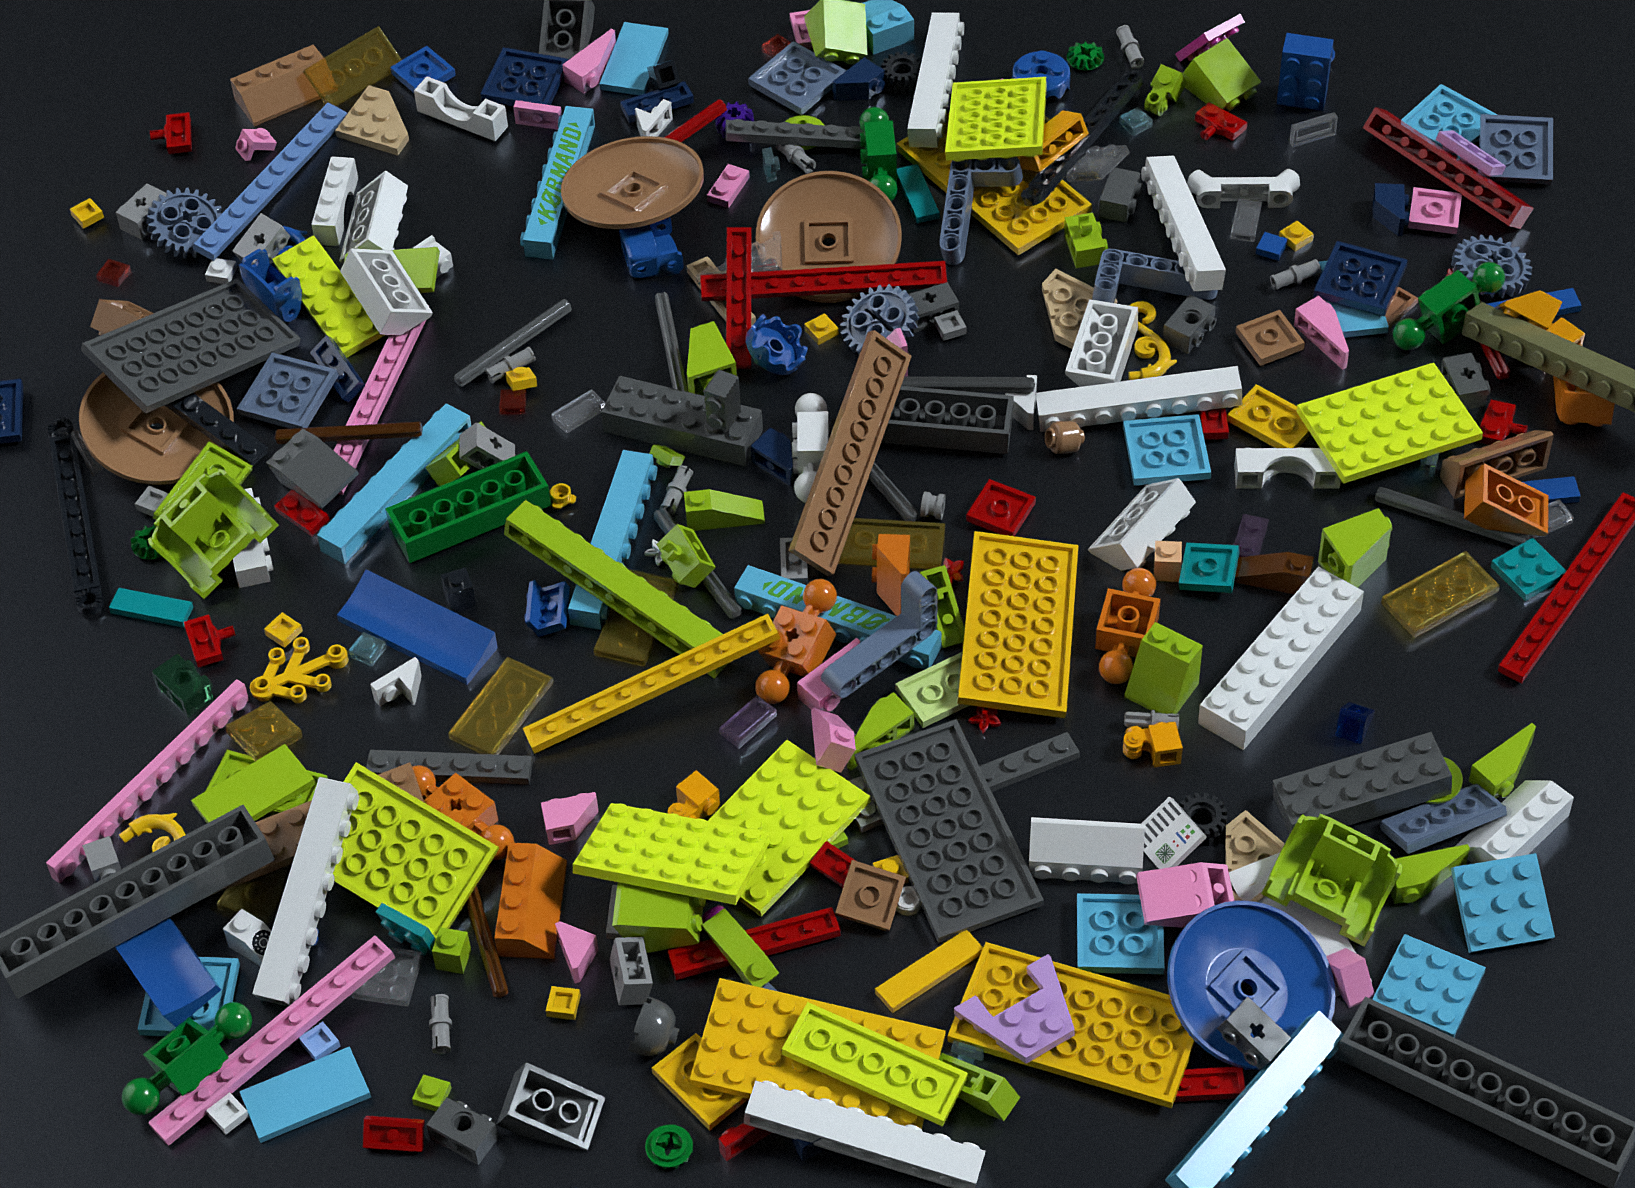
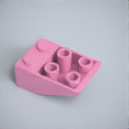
(1181, 892)

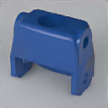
(651, 250)
(276, 291)

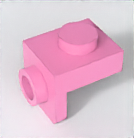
(254, 140)

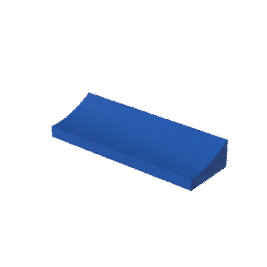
(418, 627)
(169, 971)

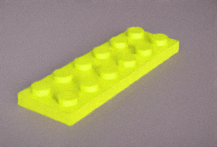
(328, 296)
(874, 1063)

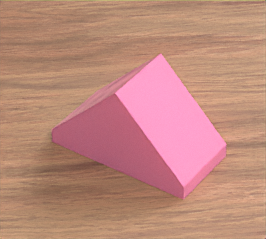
(578, 948)
(1351, 976)

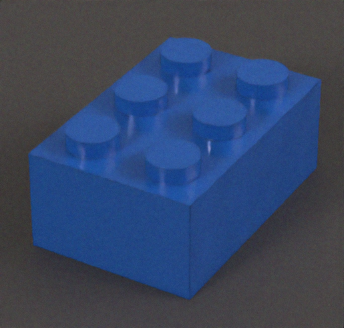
(1304, 71)

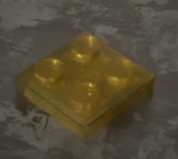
(263, 731)

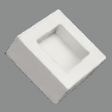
(221, 271)
(227, 1113)

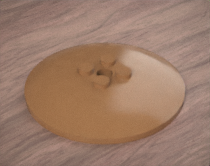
(632, 182)
(835, 208)
(126, 445)

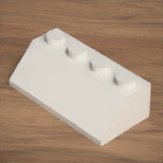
(376, 215)
(385, 290)
(1102, 343)
(1143, 522)
(1531, 816)
(1086, 850)

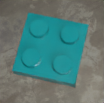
(1209, 567)
(1528, 569)
(404, 928)

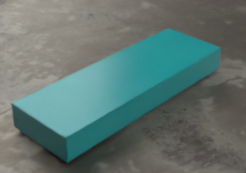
(917, 194)
(151, 607)

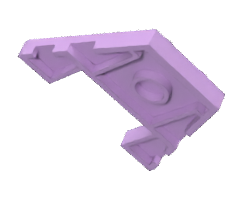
(1031, 1024)

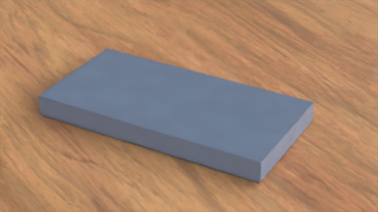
(1437, 822)

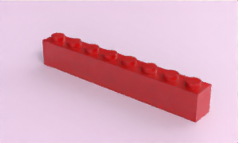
(1448, 168)

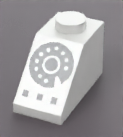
(247, 936)

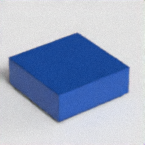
(1271, 246)

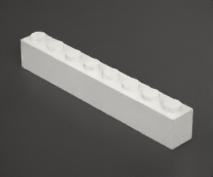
(935, 80)
(1183, 223)
(1141, 398)
(306, 892)
(864, 1136)

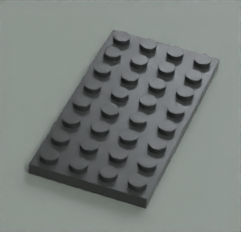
(190, 345)
(948, 830)

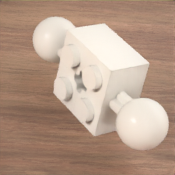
(811, 441)

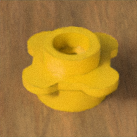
(561, 496)

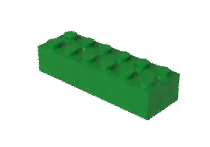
(466, 506)

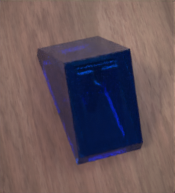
(1353, 722)

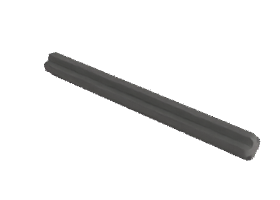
(512, 342)
(670, 342)
(973, 384)
(889, 490)
(1443, 515)
(711, 582)

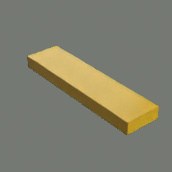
(929, 971)

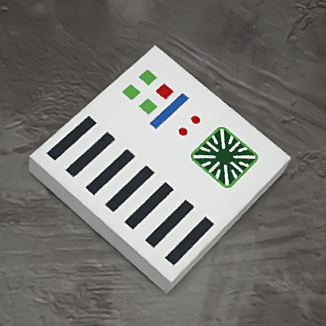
(1170, 835)

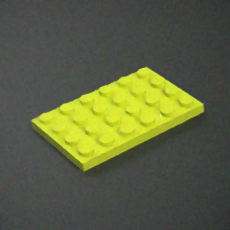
(996, 119)
(1389, 422)
(799, 808)
(672, 853)
(409, 854)

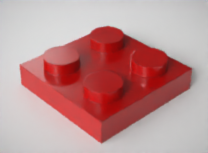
(1000, 508)

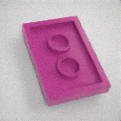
(1210, 38)

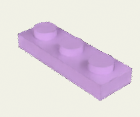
(1470, 153)

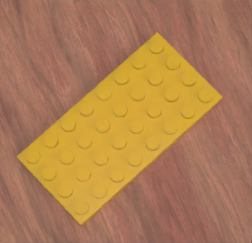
(1002, 207)
(1018, 625)
(1123, 1032)
(747, 1040)

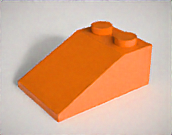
(1581, 406)
(1504, 503)
(892, 567)

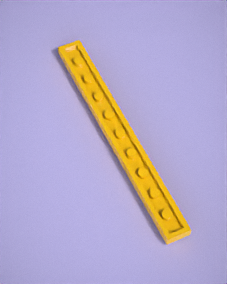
(651, 683)

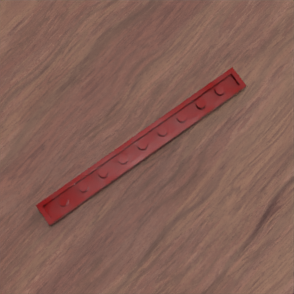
(831, 280)
(1569, 590)

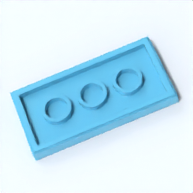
(633, 52)
(1357, 322)
(305, 1094)

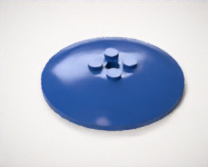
(1252, 946)

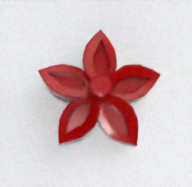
(954, 569)
(985, 718)

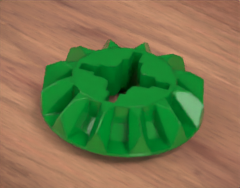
(1084, 62)
(140, 546)
(660, 1138)

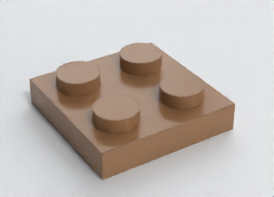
(1270, 337)
(870, 896)

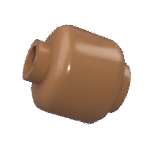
(1064, 437)

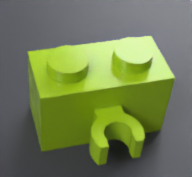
(1084, 239)
(685, 556)

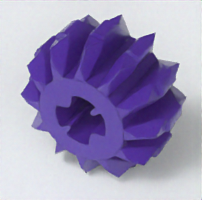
(733, 112)

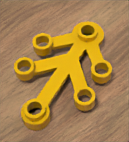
(297, 673)

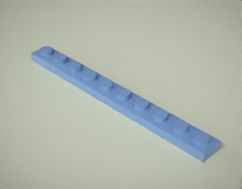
(269, 182)

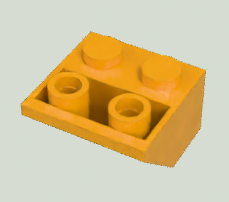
(1533, 308)

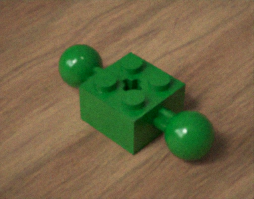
(879, 151)
(1446, 305)
(186, 1057)

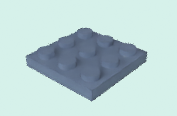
(796, 78)
(1521, 145)
(287, 392)

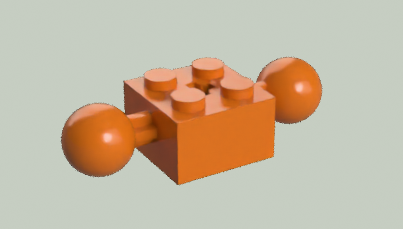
(1124, 623)
(801, 643)
(466, 806)

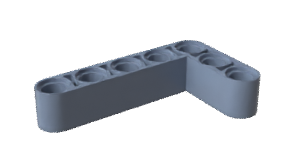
(959, 198)
(1141, 271)
(890, 642)

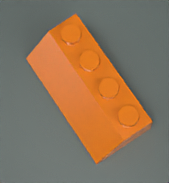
(530, 902)

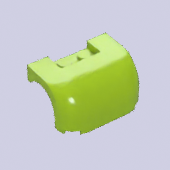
(209, 529)
(1334, 874)

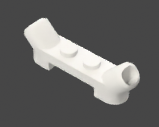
(1274, 190)

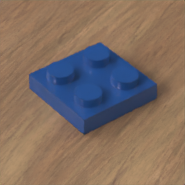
(417, 66)

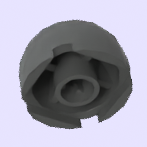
(654, 1029)

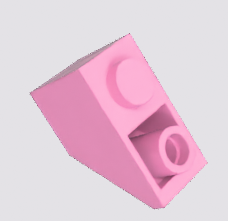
(568, 816)

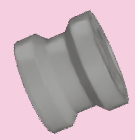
(932, 505)

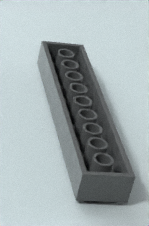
(132, 900)
(1488, 1092)

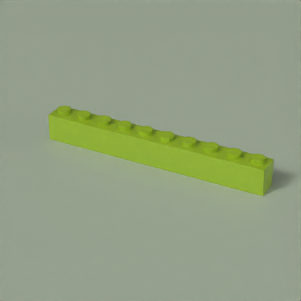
(608, 580)

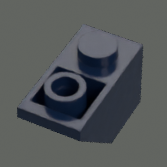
(1390, 206)

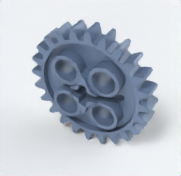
(183, 221)
(1475, 252)
(889, 306)

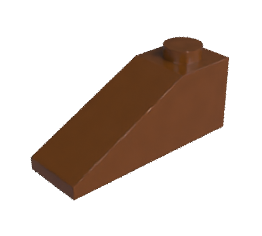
(1275, 571)

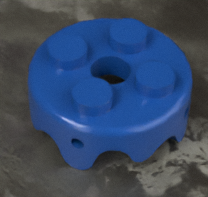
(1054, 66)
(786, 351)

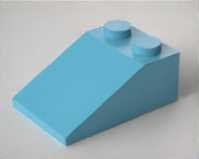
(887, 25)

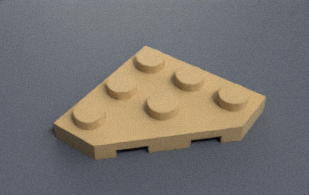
(374, 122)
(1066, 305)
(1248, 842)

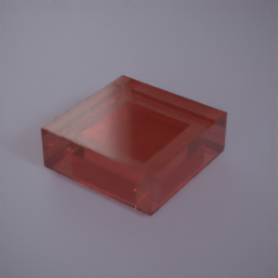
(775, 45)
(113, 273)
(512, 401)

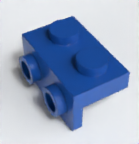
(547, 607)

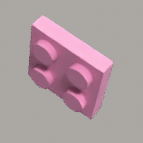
(1435, 210)

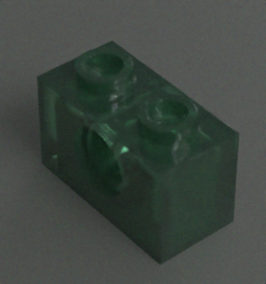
(183, 685)

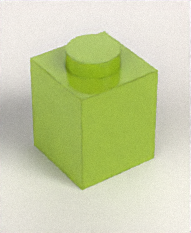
(451, 950)

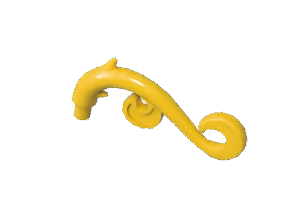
(1151, 339)
(154, 821)

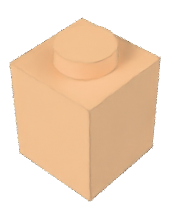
(1167, 561)

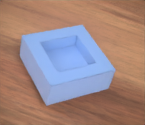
(319, 1041)

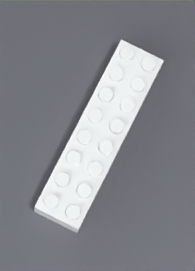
(1280, 658)

